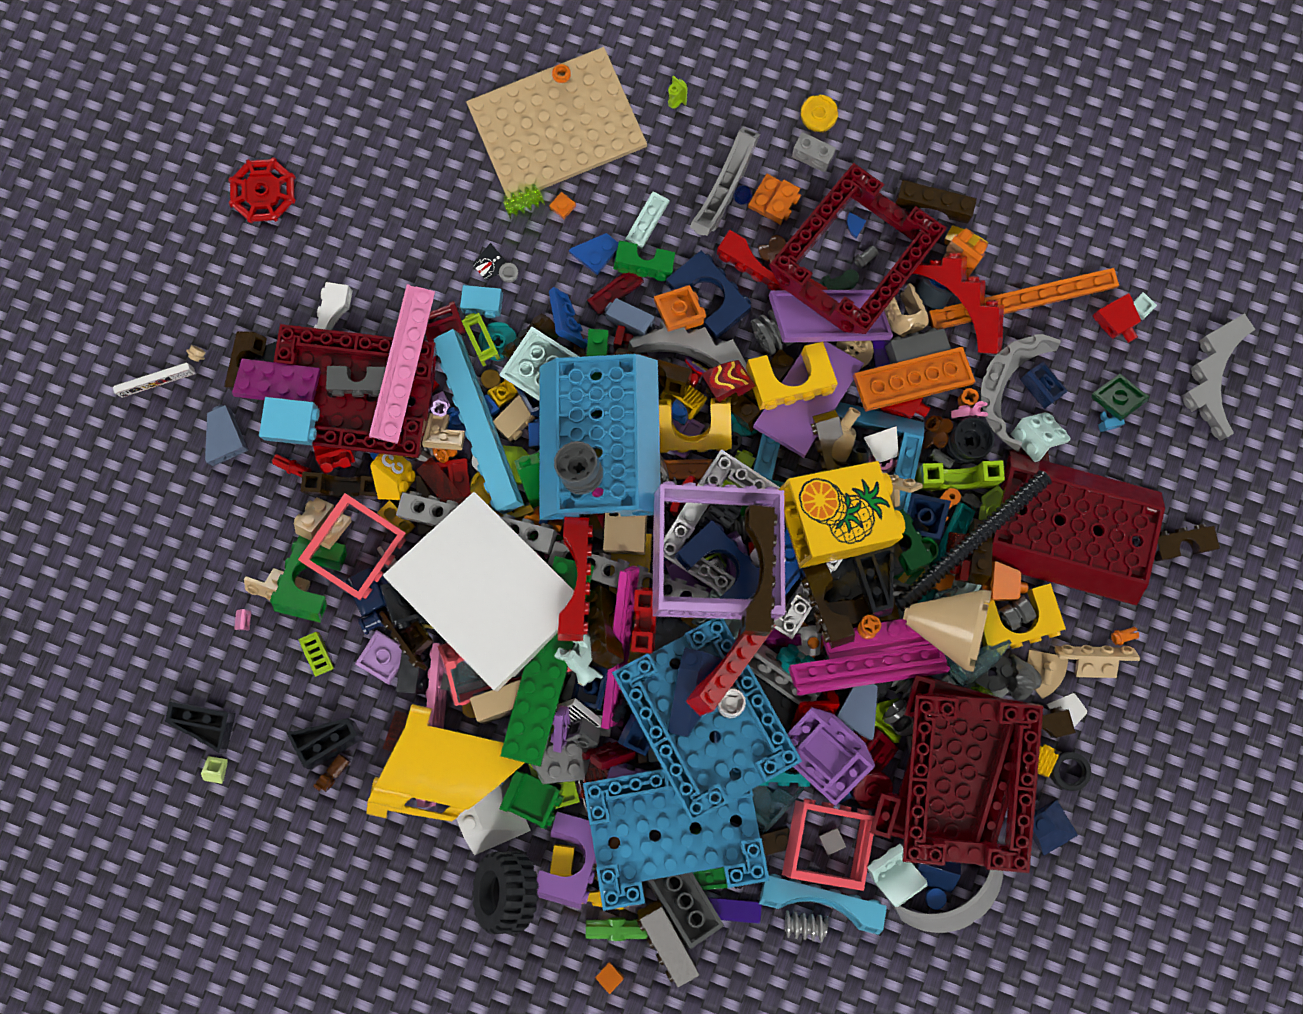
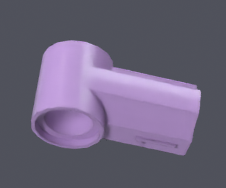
(439, 404)

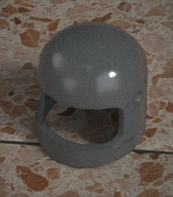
(904, 723)

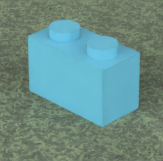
(481, 300)

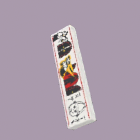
(154, 380)

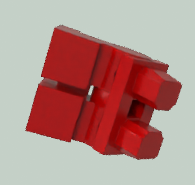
(332, 457)

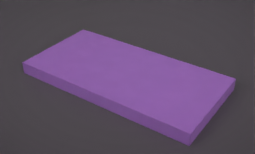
(802, 324)
(792, 422)

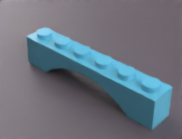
(864, 914)

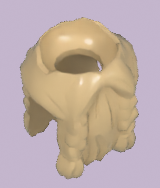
(911, 323)

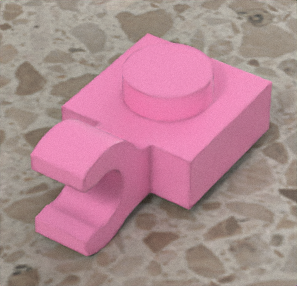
(965, 412)

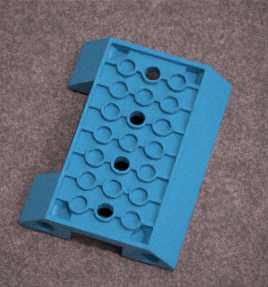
(646, 801)

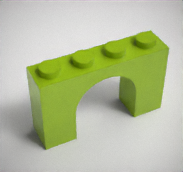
(984, 476)

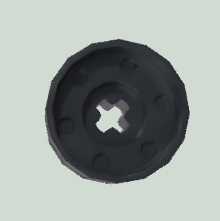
(979, 439)

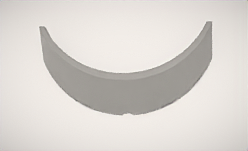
(1000, 371)
(962, 915)

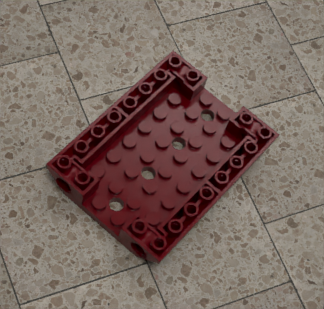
(348, 419)
(1072, 552)

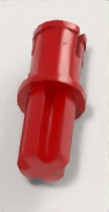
(289, 465)

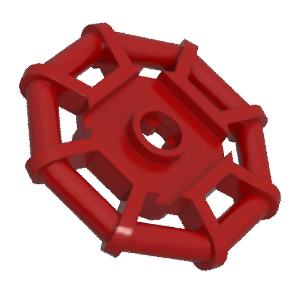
(269, 197)

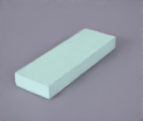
(647, 220)

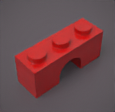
(645, 624)

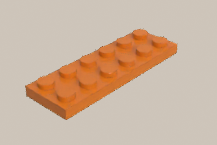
(913, 379)

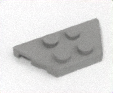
(563, 766)

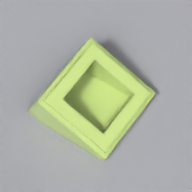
(214, 769)

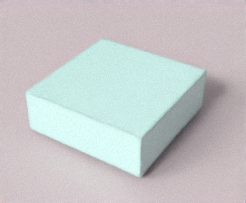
(1144, 305)

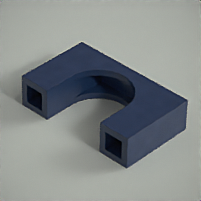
(700, 270)
(713, 540)

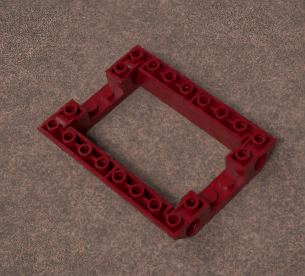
(866, 190)
(1016, 852)

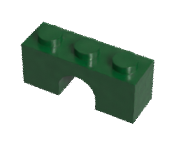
(917, 556)

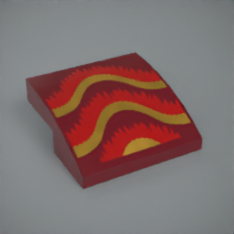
(728, 379)

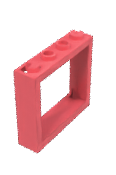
(386, 559)
(862, 849)

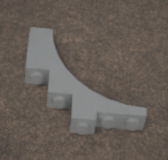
(723, 190)
(695, 344)
(1209, 374)

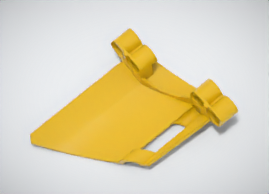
(439, 769)

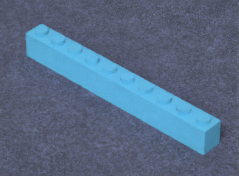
(478, 422)

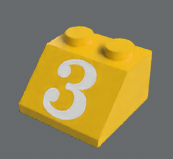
(391, 476)

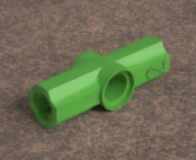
(614, 929)

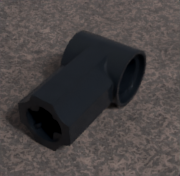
(861, 454)

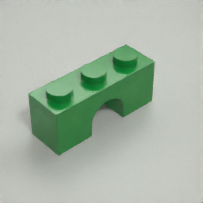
(628, 261)

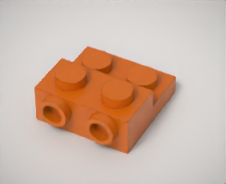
(775, 199)
(680, 308)

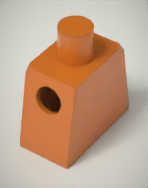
(1005, 583)

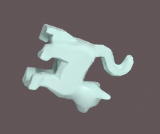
(579, 660)

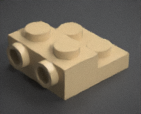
(314, 517)

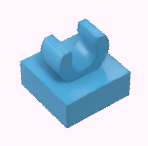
(1109, 423)

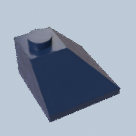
(928, 515)
(1052, 827)

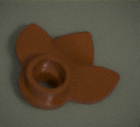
(770, 251)
(937, 432)

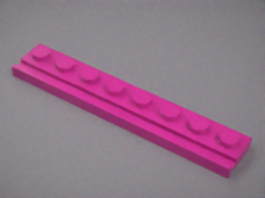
(622, 629)
(891, 636)
(867, 669)

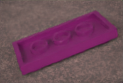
(275, 380)

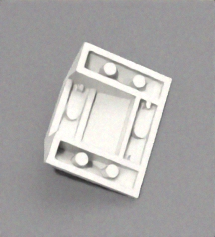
(489, 826)

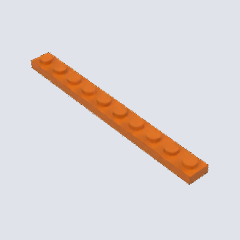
(1031, 297)

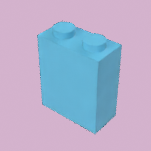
(289, 421)

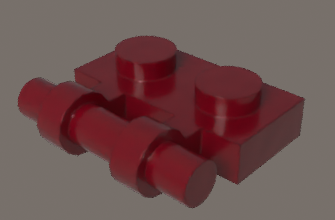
(609, 755)

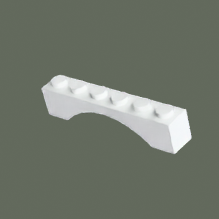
(334, 304)

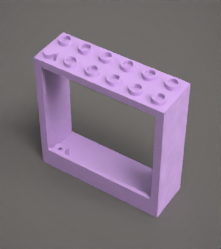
(710, 494)

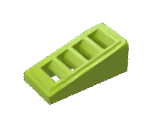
(323, 651)

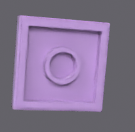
(381, 657)

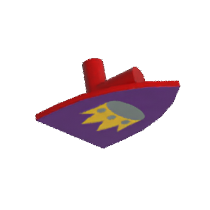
(698, 367)

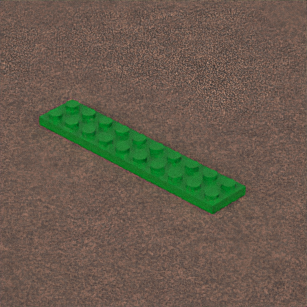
(540, 690)

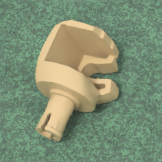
(844, 444)

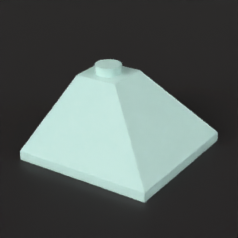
(525, 363)

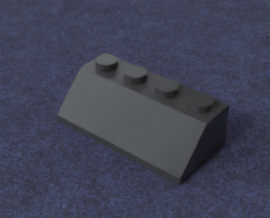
(686, 907)

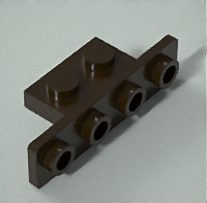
(412, 640)

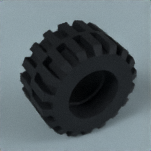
(722, 514)

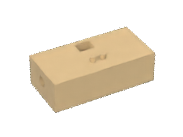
(625, 534)
(495, 704)

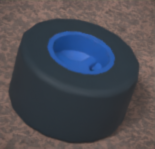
(933, 293)

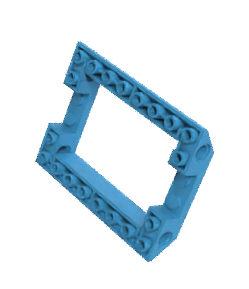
(908, 449)

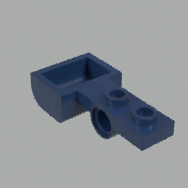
(375, 599)
(634, 737)

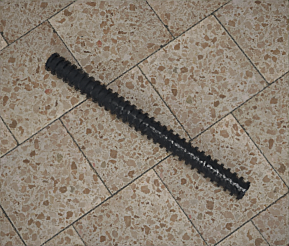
(965, 547)

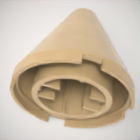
(952, 624)

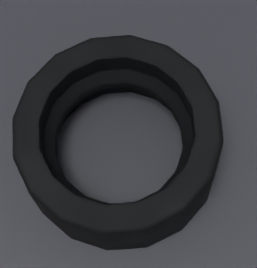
(1085, 776)

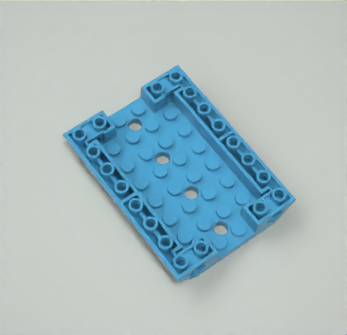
(625, 432)
(695, 765)

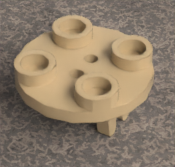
(864, 349)

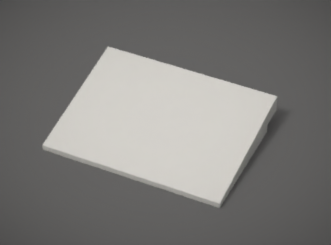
(483, 590)

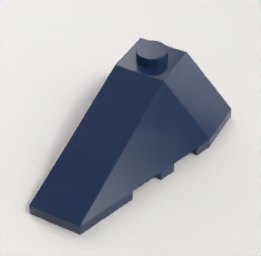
(692, 671)

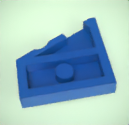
(595, 252)

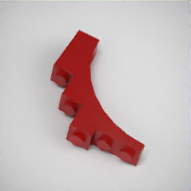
(971, 292)

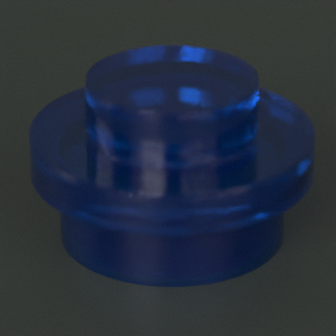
(742, 195)

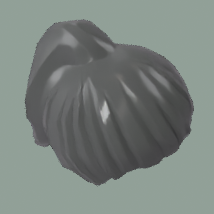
(1024, 679)

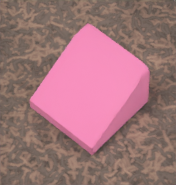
(242, 620)

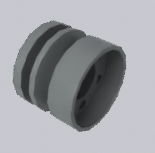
(768, 333)
(572, 460)

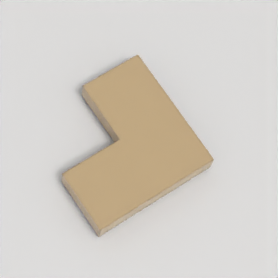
(439, 437)

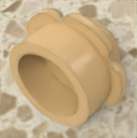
(196, 353)

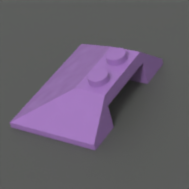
(830, 754)

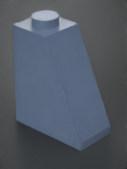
(635, 320)
(222, 436)
(859, 710)

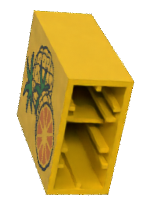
(841, 513)

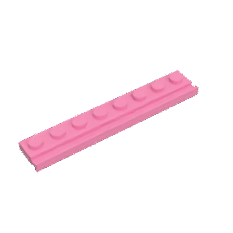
(402, 364)
(435, 699)

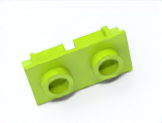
(677, 93)

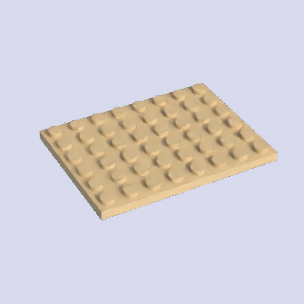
(557, 130)

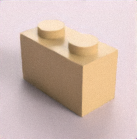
(513, 419)

